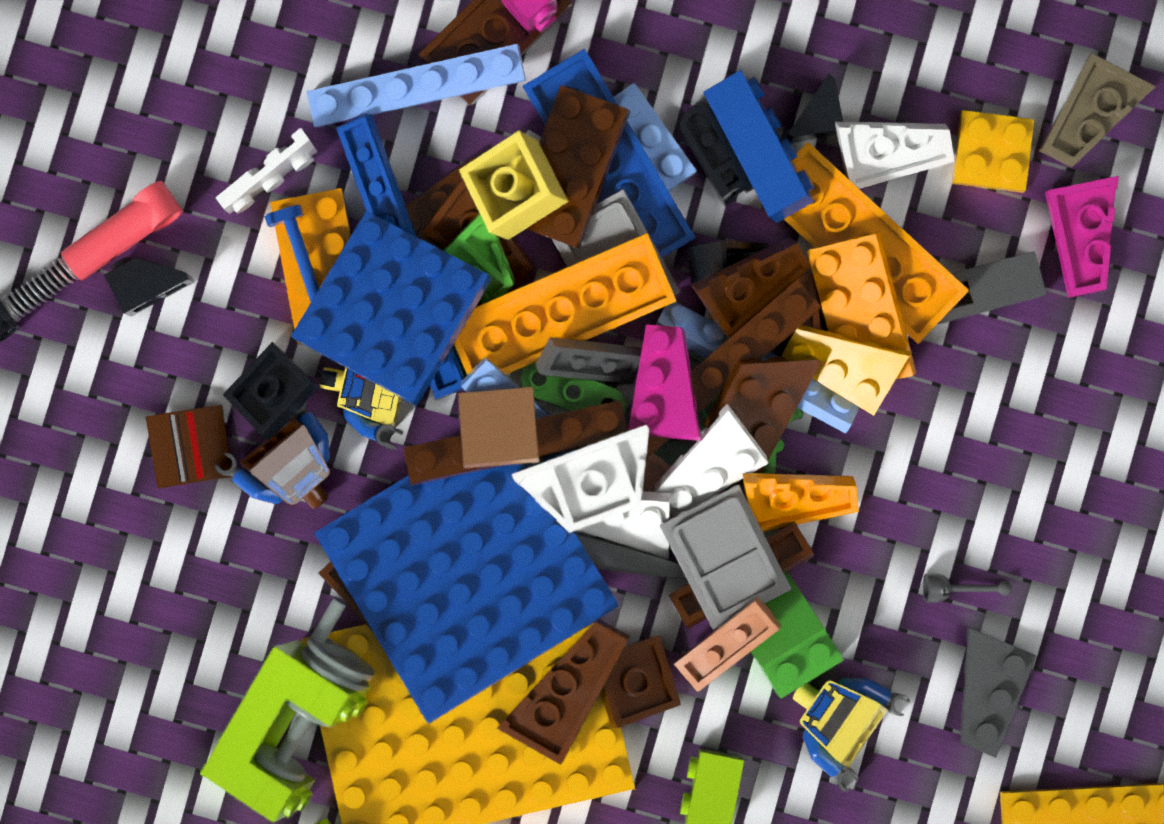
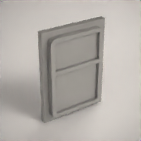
(610, 225)
(724, 555)

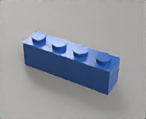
(759, 146)

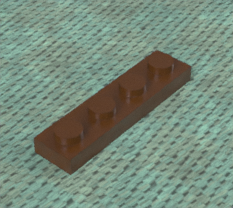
(790, 551)

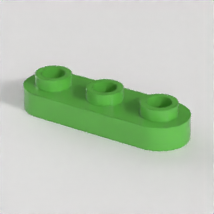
(555, 391)

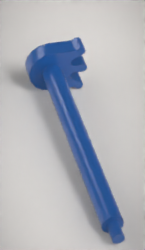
(288, 217)

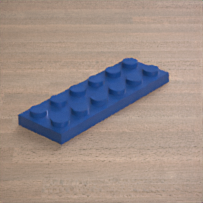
(630, 166)

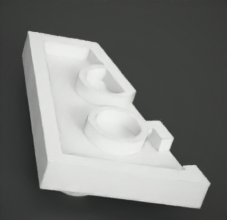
(639, 526)

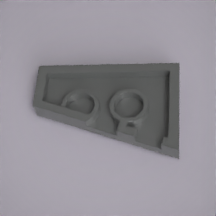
(992, 690)

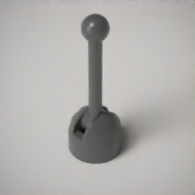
(938, 588)

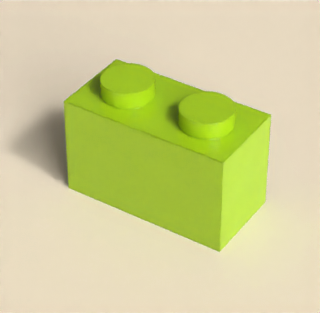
(713, 788)

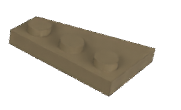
(1092, 108)

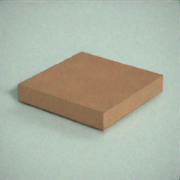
(498, 427)

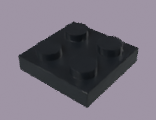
(270, 391)

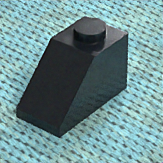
(715, 256)
(143, 283)

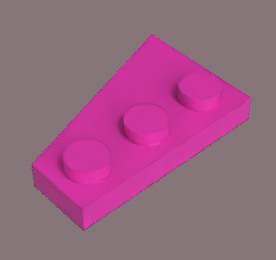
(1082, 233)
(664, 386)

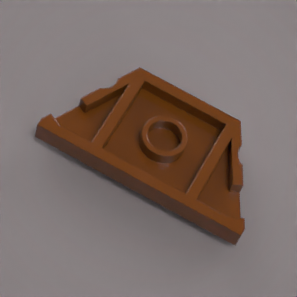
(765, 396)

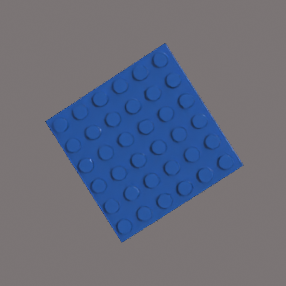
(464, 581)

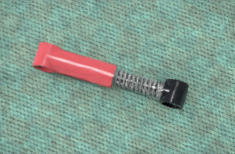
(149, 212)

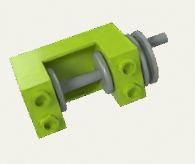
(317, 682)

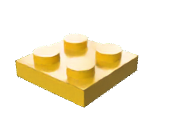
(993, 151)

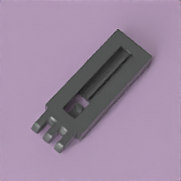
(998, 285)

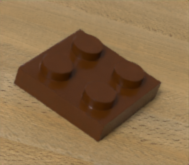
(639, 684)

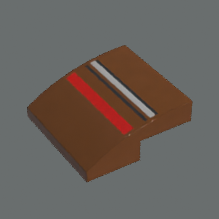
(188, 446)

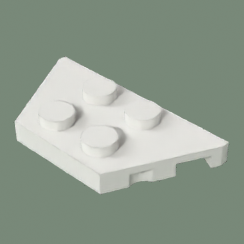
(591, 481)

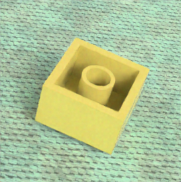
(513, 185)

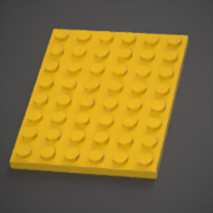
(460, 767)

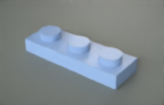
(655, 138)

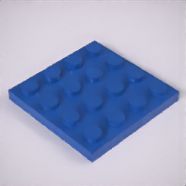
(391, 308)

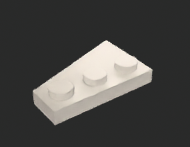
(891, 150)
(278, 163)
(712, 463)

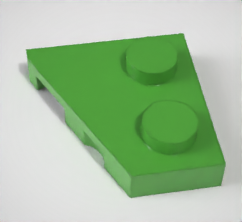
(485, 253)

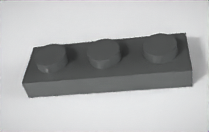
(589, 360)

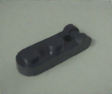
(713, 152)

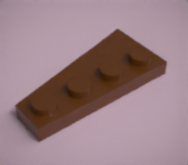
(565, 696)

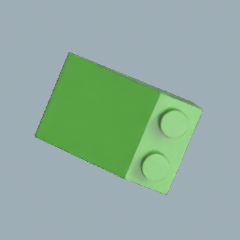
(798, 648)

